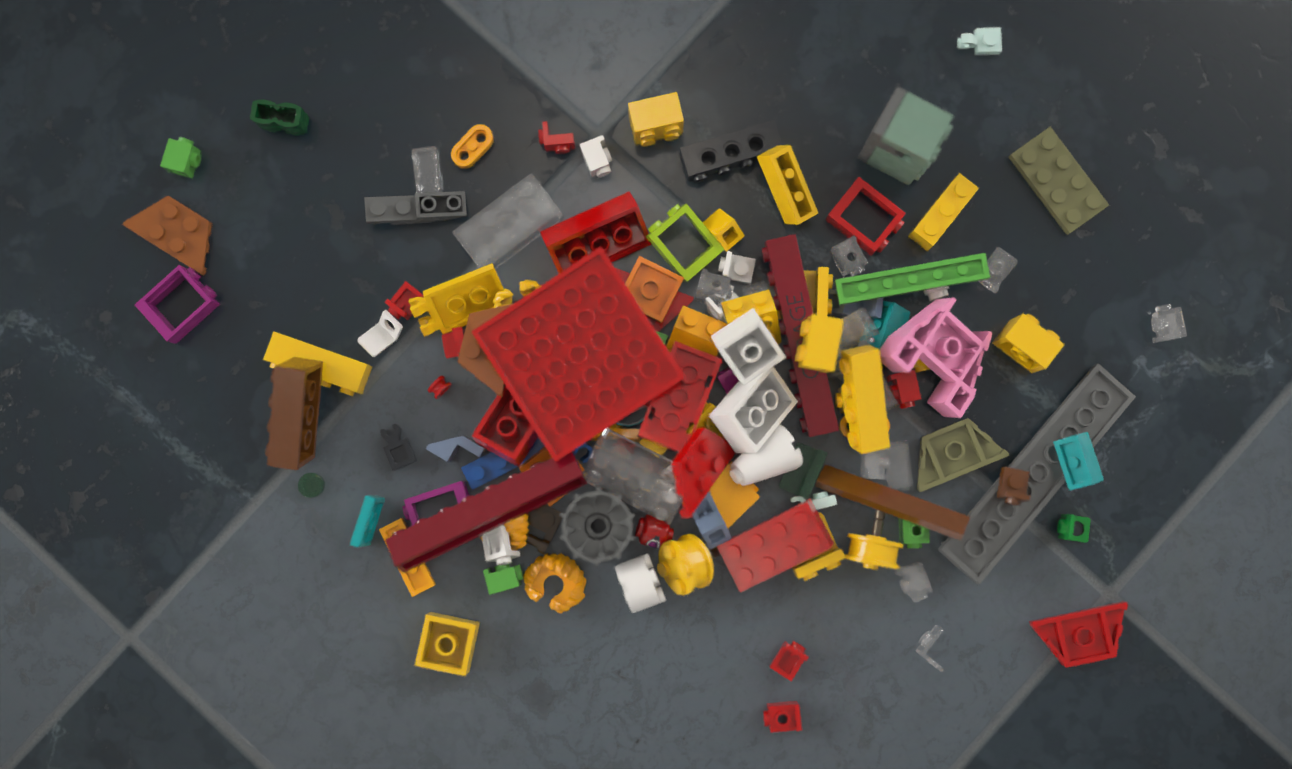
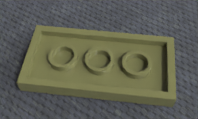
(1058, 180)

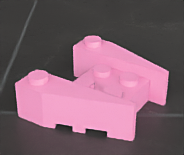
(945, 348)

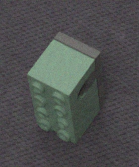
(906, 137)

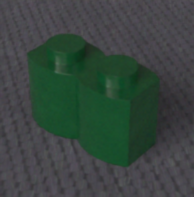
(279, 117)

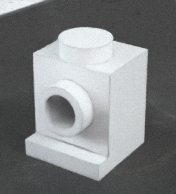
(596, 156)

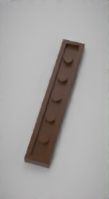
(893, 502)

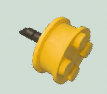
(686, 564)

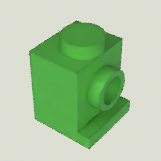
(503, 578)

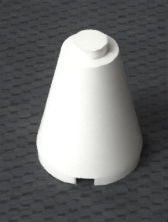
(772, 459)

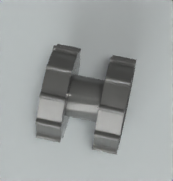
(579, 532)

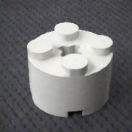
(640, 583)

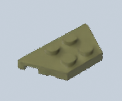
(954, 453)

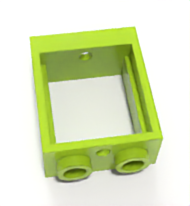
(700, 261)

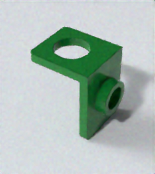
(1066, 528)

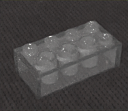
(508, 223)
(635, 473)

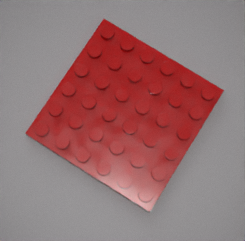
(578, 354)

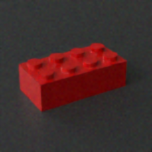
(506, 430)
(775, 545)

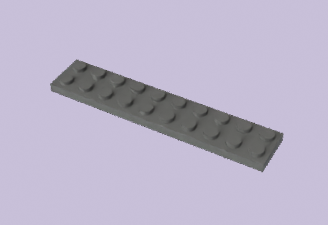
(996, 525)

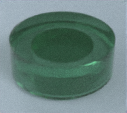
(311, 485)

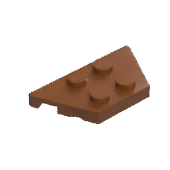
(175, 231)
(473, 357)

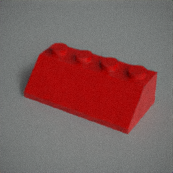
(613, 226)

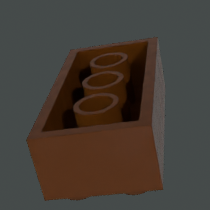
(294, 413)

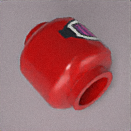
(653, 531)

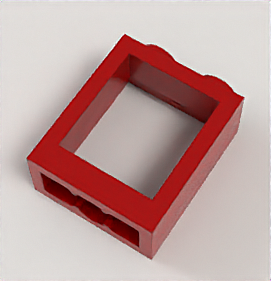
(850, 231)

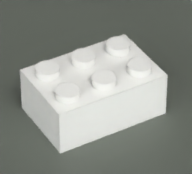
(753, 411)

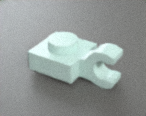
(984, 40)
(819, 499)

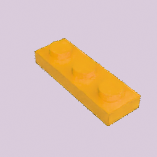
(418, 578)

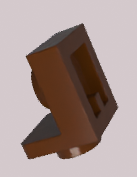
(1013, 486)

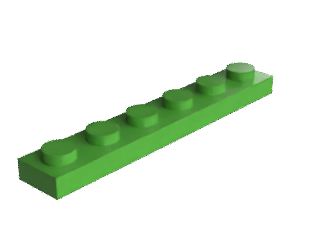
(912, 279)

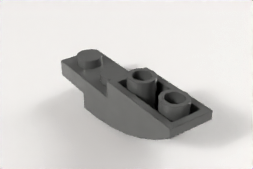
(415, 208)

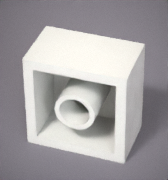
(748, 346)

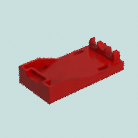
(682, 401)

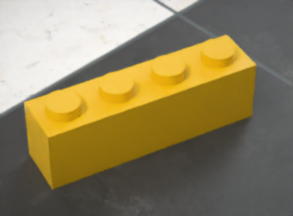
(336, 370)
(864, 399)

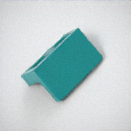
(892, 319)
(1078, 461)

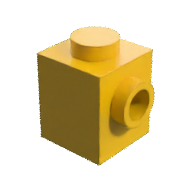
(724, 229)

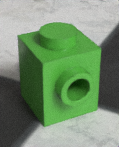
(181, 157)
(912, 534)

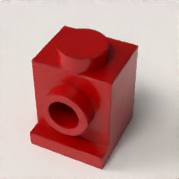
(905, 388)
(790, 709)

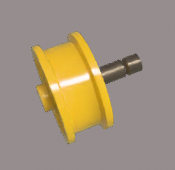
(873, 548)

